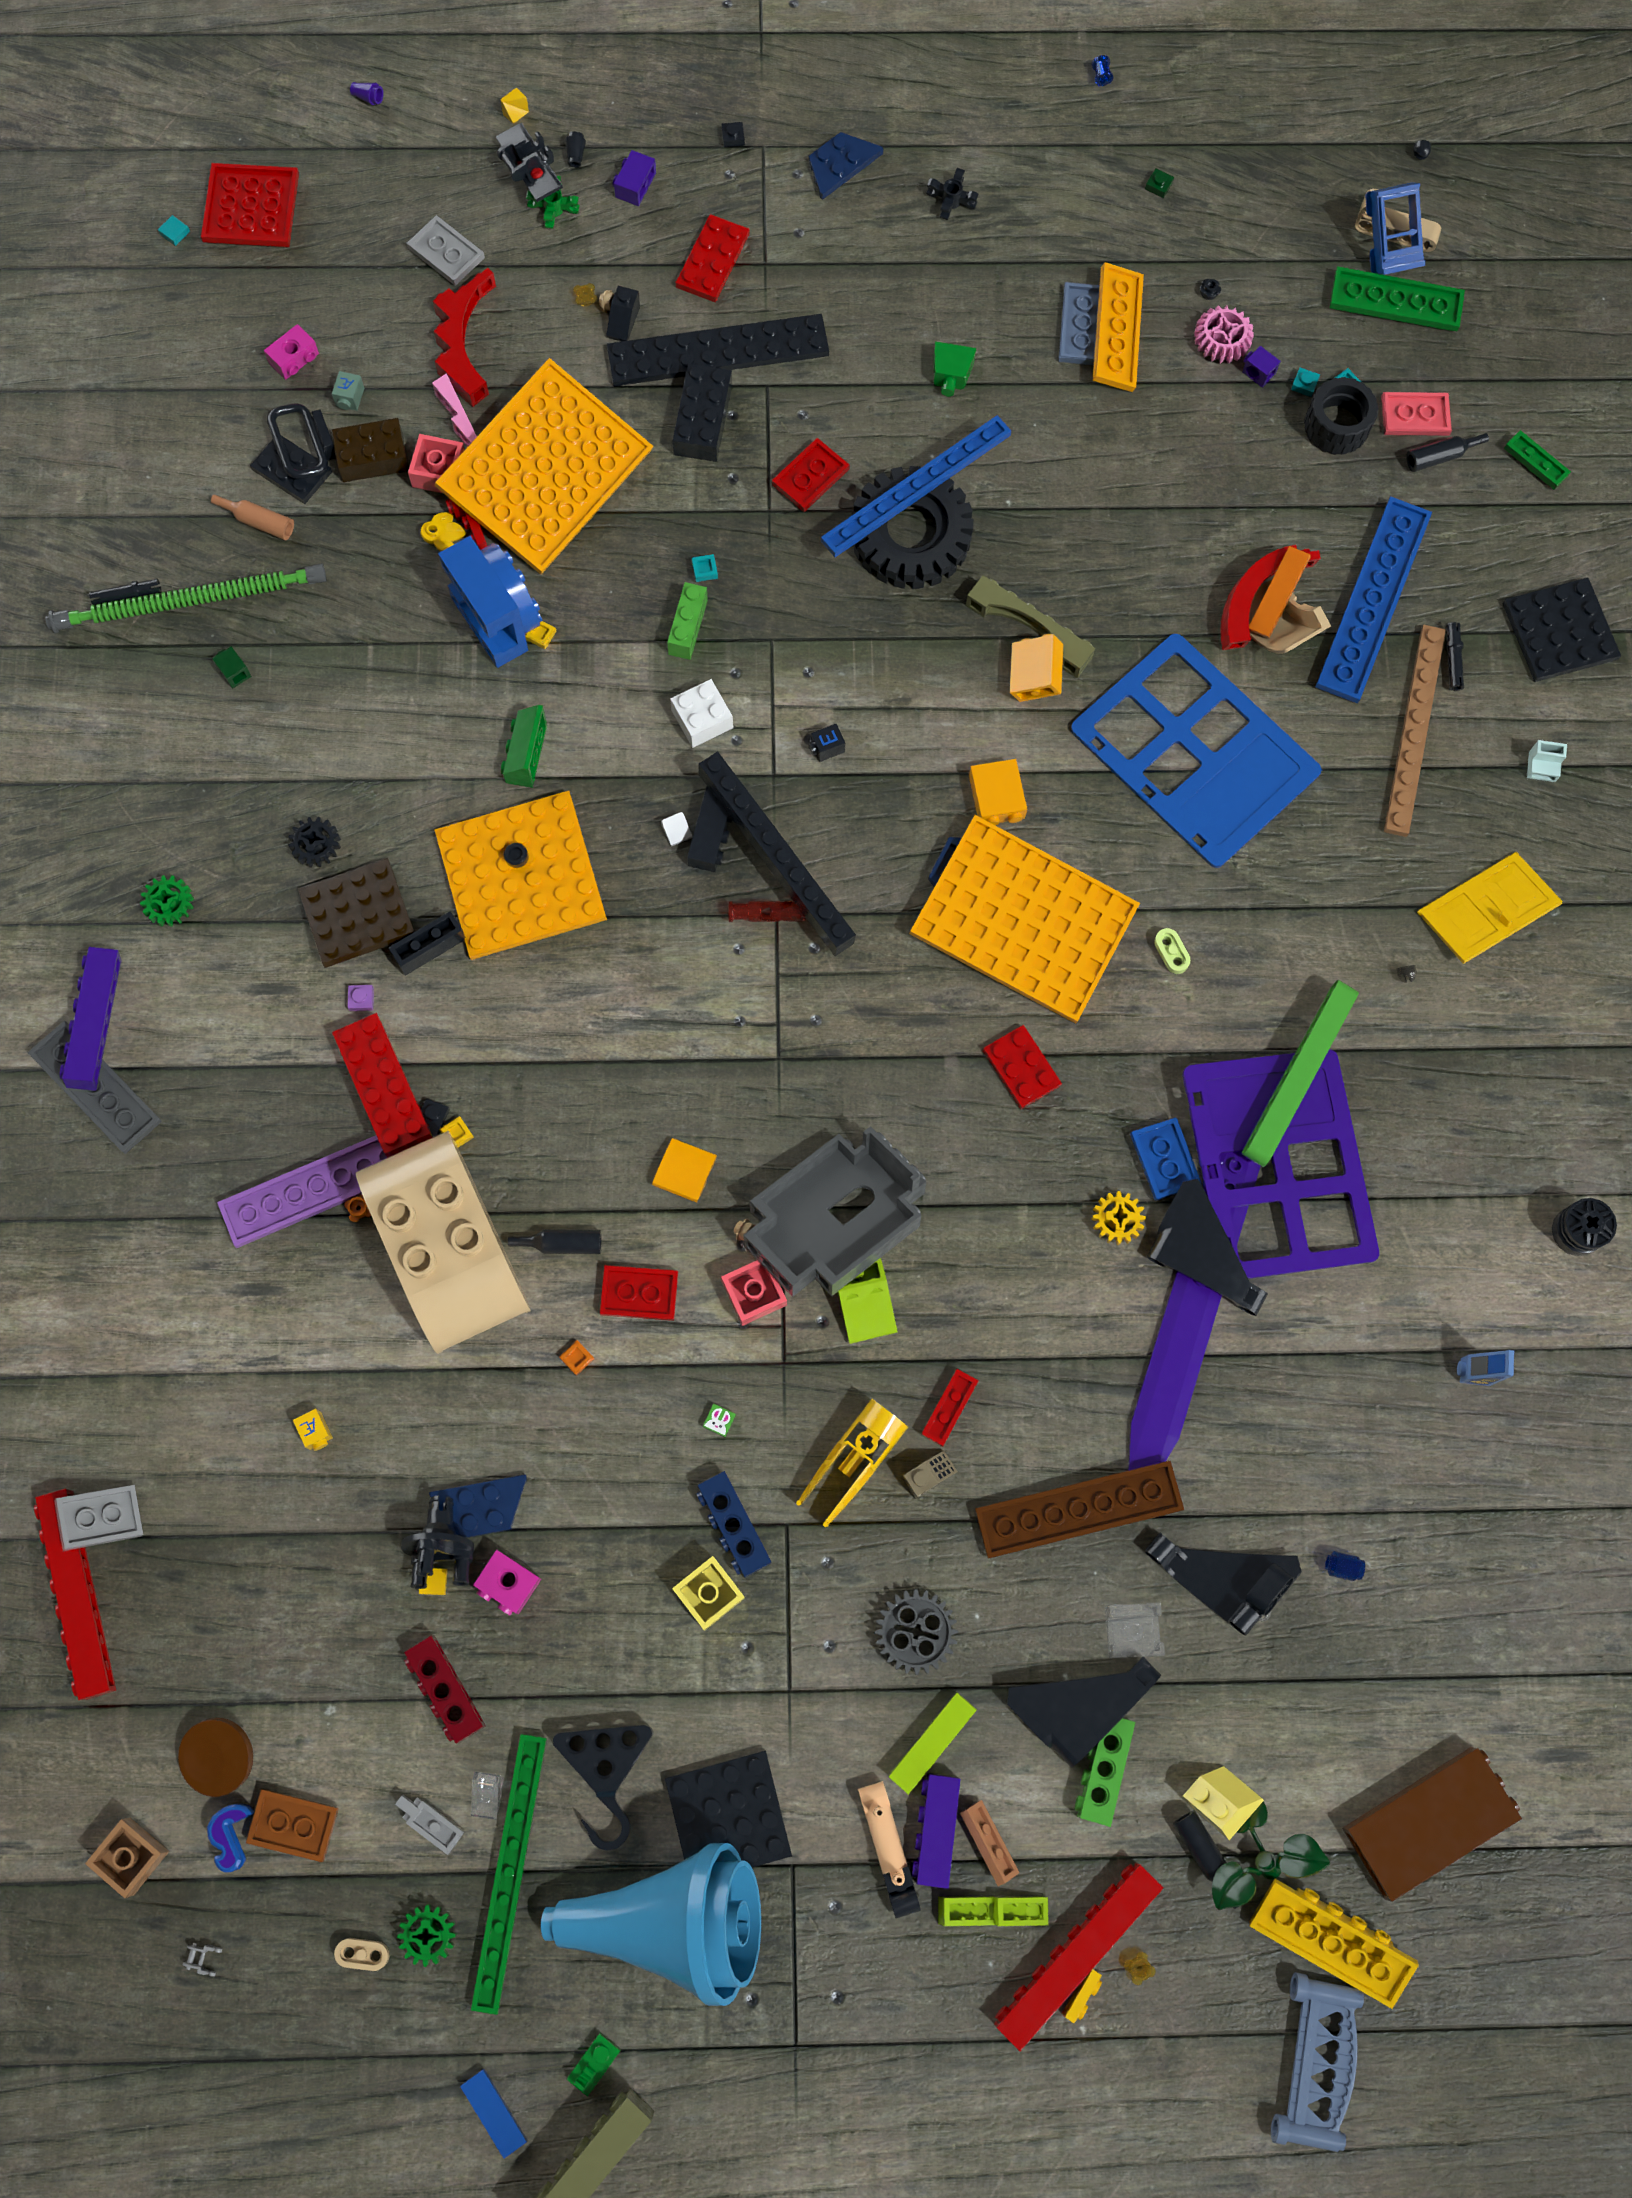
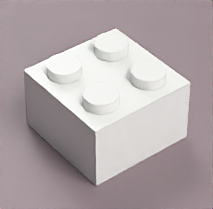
(701, 713)

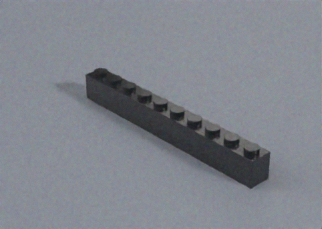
(776, 854)

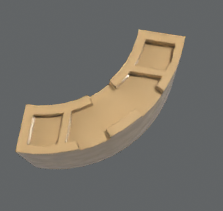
(1294, 627)

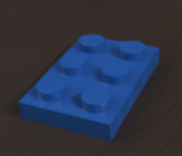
(1164, 1157)

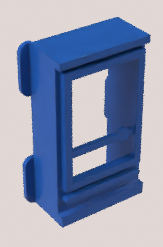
(1402, 259)

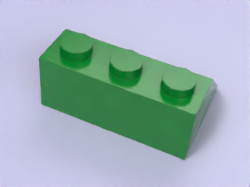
(525, 746)

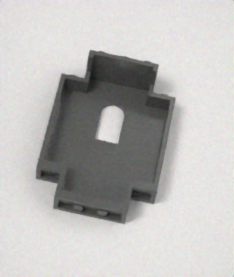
(805, 1242)

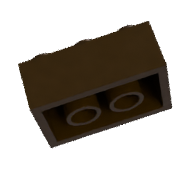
(370, 450)

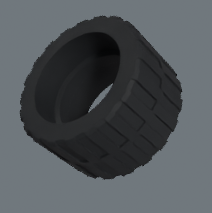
(1347, 394)

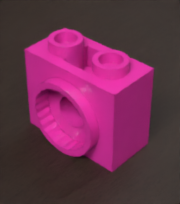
(491, 1583)

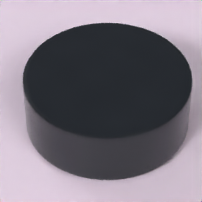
(516, 855)

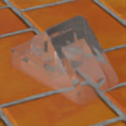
(486, 1795)

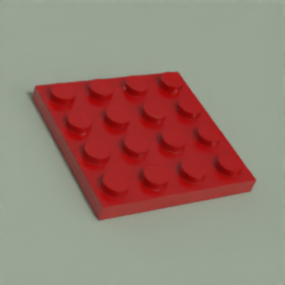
(250, 205)

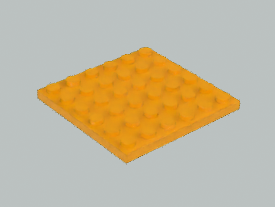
(517, 906)

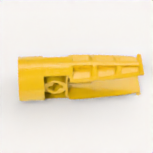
(880, 1425)

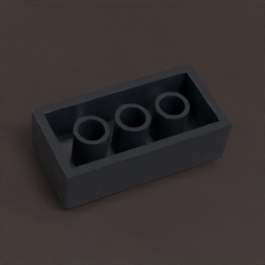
(702, 412)

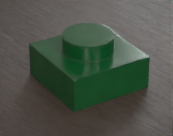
(1159, 183)

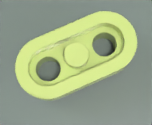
(1171, 952)

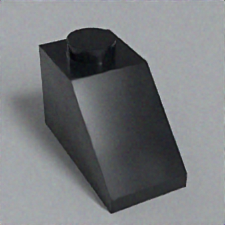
(623, 313)

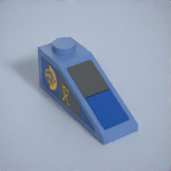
(1486, 1367)

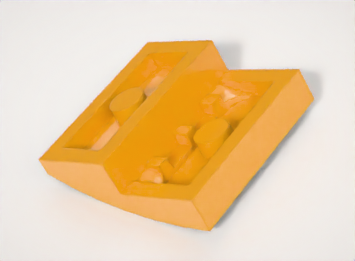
(684, 1170)

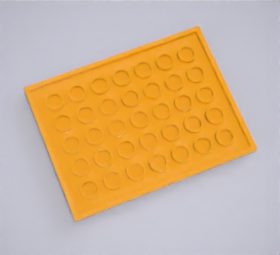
(544, 466)

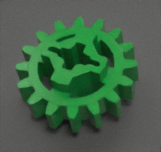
(170, 902)
(426, 1923)

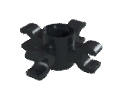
(952, 193)

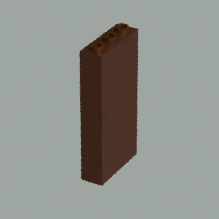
(1432, 1823)

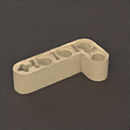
(1399, 222)

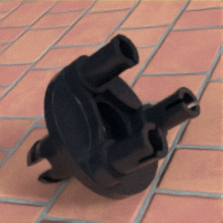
(438, 1543)

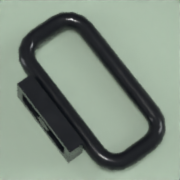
(318, 433)

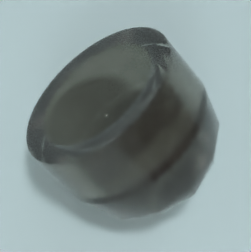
(1406, 971)

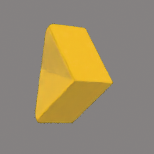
(514, 105)

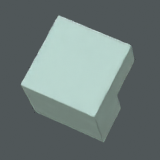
(1546, 760)

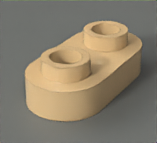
(362, 1955)

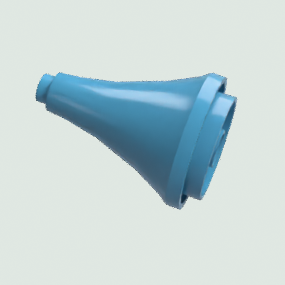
(682, 1924)

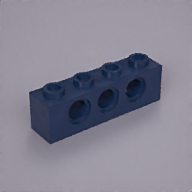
(721, 1486)

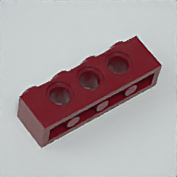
(471, 1720)

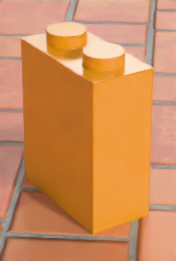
(1036, 668)
(998, 792)

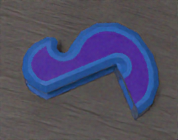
(224, 1837)

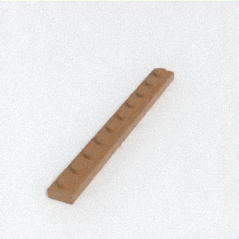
(1414, 731)

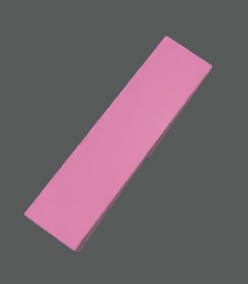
(446, 394)

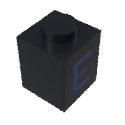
(827, 743)

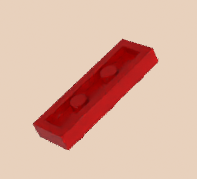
(949, 1407)

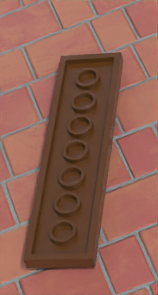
(1079, 1509)

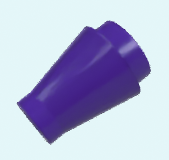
(369, 92)

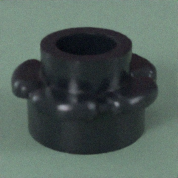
(1210, 293)

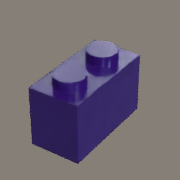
(634, 178)

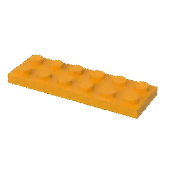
(1118, 327)

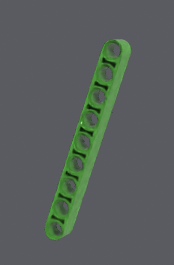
(1300, 1073)

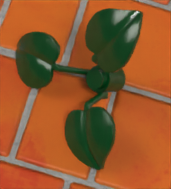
(1300, 1859)

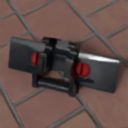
(532, 161)

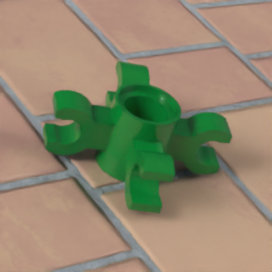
(554, 205)

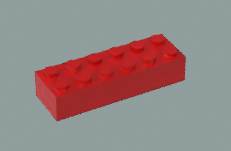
(382, 1085)

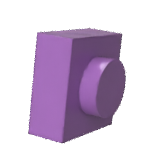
(360, 997)

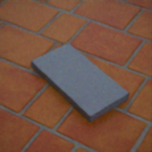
(1079, 323)

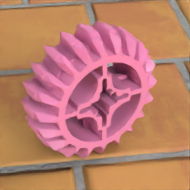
(1228, 328)

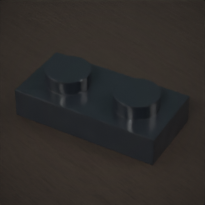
(435, 1115)

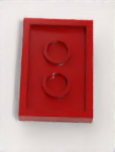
(810, 474)
(1022, 1067)
(639, 1293)

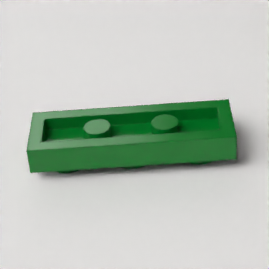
(1537, 460)

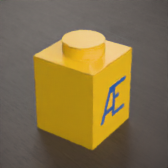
(313, 1430)

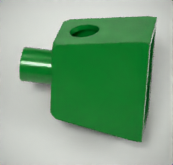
(952, 366)

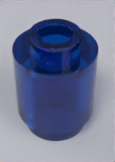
(1345, 1566)

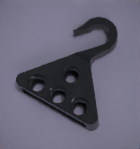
(586, 1764)

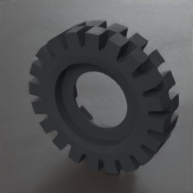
(927, 562)

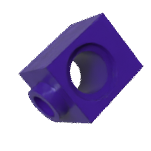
(1260, 366)

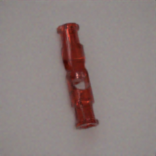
(752, 911)

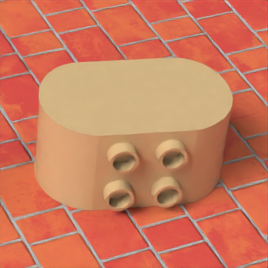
(442, 1242)

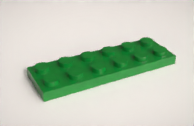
(1397, 299)

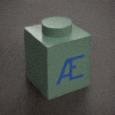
(348, 391)

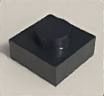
(733, 134)

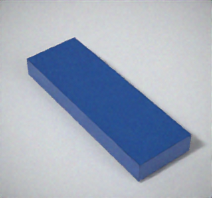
(494, 2113)

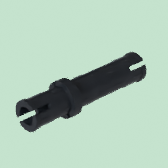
(124, 592)
(1454, 650)

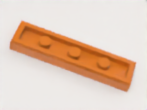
(1279, 592)

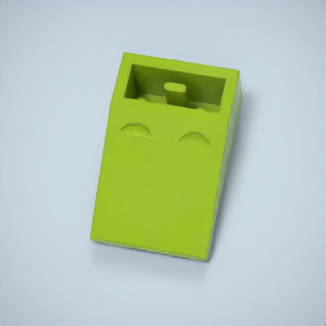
(867, 1305)

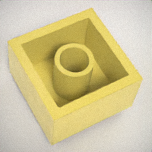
(708, 1593)

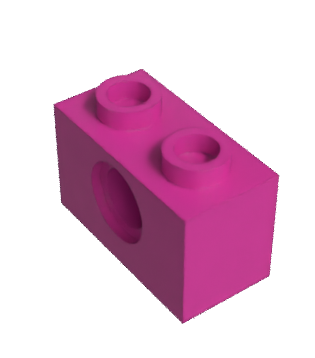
(294, 341)

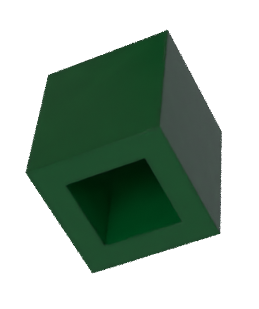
(231, 667)

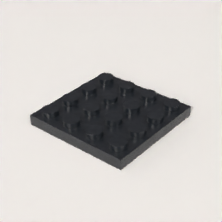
(1561, 629)
(730, 1805)

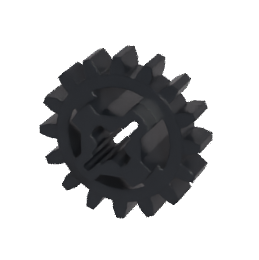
(320, 849)

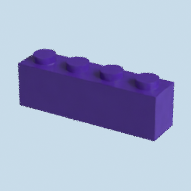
(937, 1831)

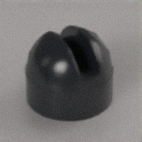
(1422, 149)

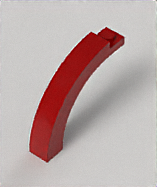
(1235, 616)

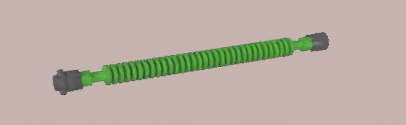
(67, 619)

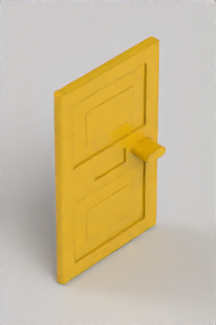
(1489, 907)

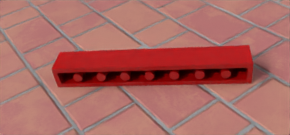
(76, 1606)
(1078, 1956)

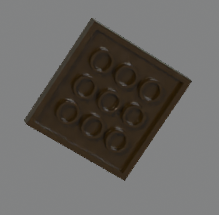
(356, 912)

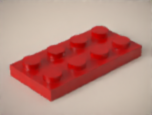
(712, 258)

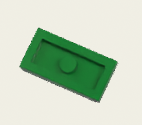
(593, 2064)

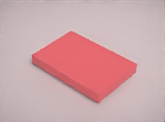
(1416, 413)

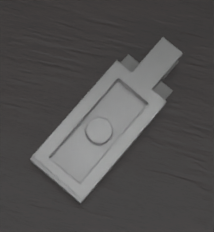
(430, 1823)

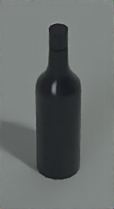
(1441, 451)
(561, 1241)
(1200, 1844)

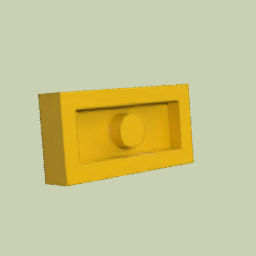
(1077, 2005)

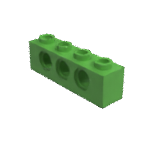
(1103, 1811)

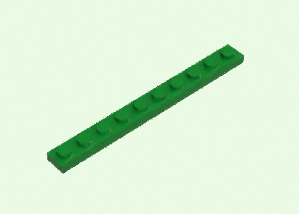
(509, 1875)

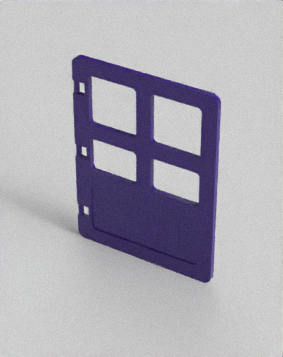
(1232, 1104)

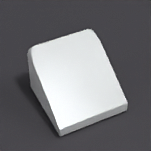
(676, 829)

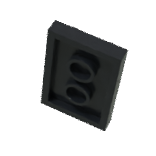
(270, 467)

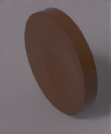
(215, 1757)

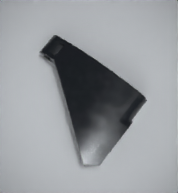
(1198, 1247)
(1230, 1584)
(1080, 1712)

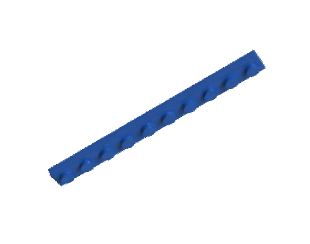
(915, 486)

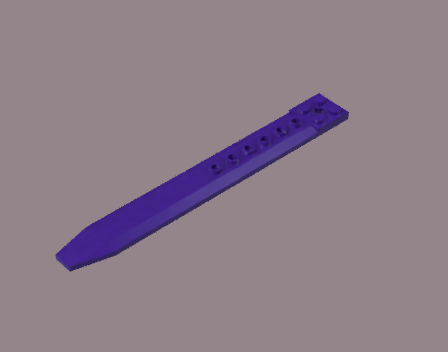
(1181, 1343)

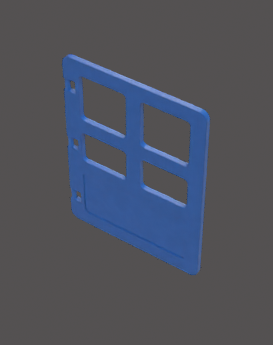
(1234, 788)

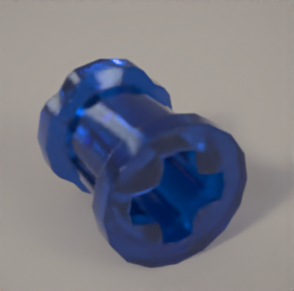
(1102, 70)

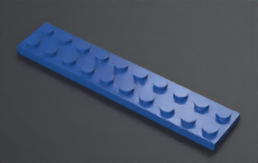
(1373, 600)

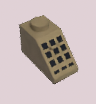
(929, 1474)

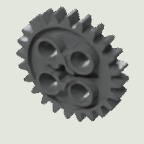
(910, 1655)

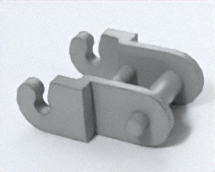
(193, 1948)

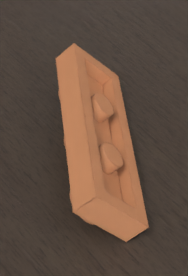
(989, 1843)

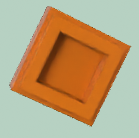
(576, 1357)

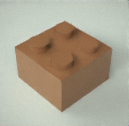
(127, 1857)

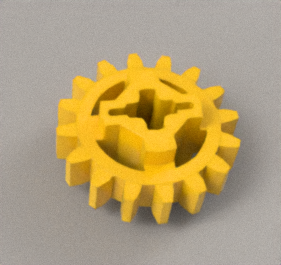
(1107, 1218)

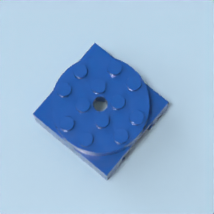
(491, 597)

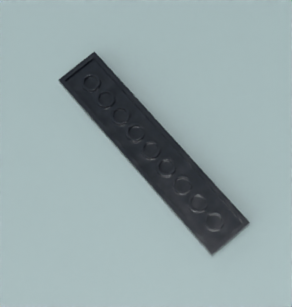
(718, 348)

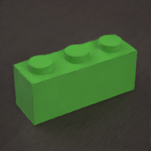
(687, 621)

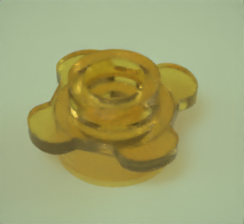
(587, 299)
(1146, 1972)

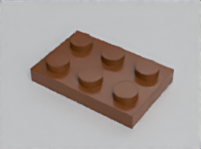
(292, 1825)

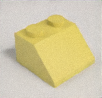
(1223, 1800)

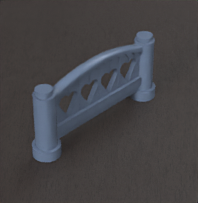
(1301, 2123)

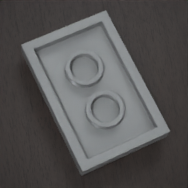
(445, 250)
(98, 1517)

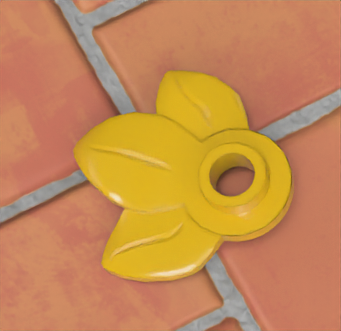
(445, 531)

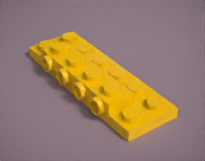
(1334, 1941)

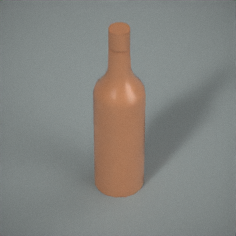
(258, 517)

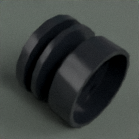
(1572, 1233)

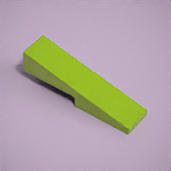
(932, 1743)
(992, 1911)

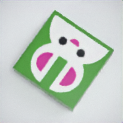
(719, 1420)

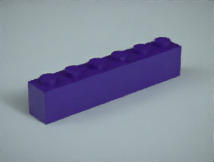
(91, 1019)

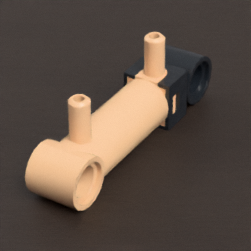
(889, 1850)

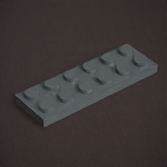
(111, 1107)

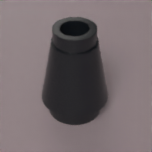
(575, 148)

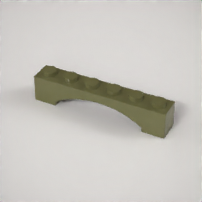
(991, 599)

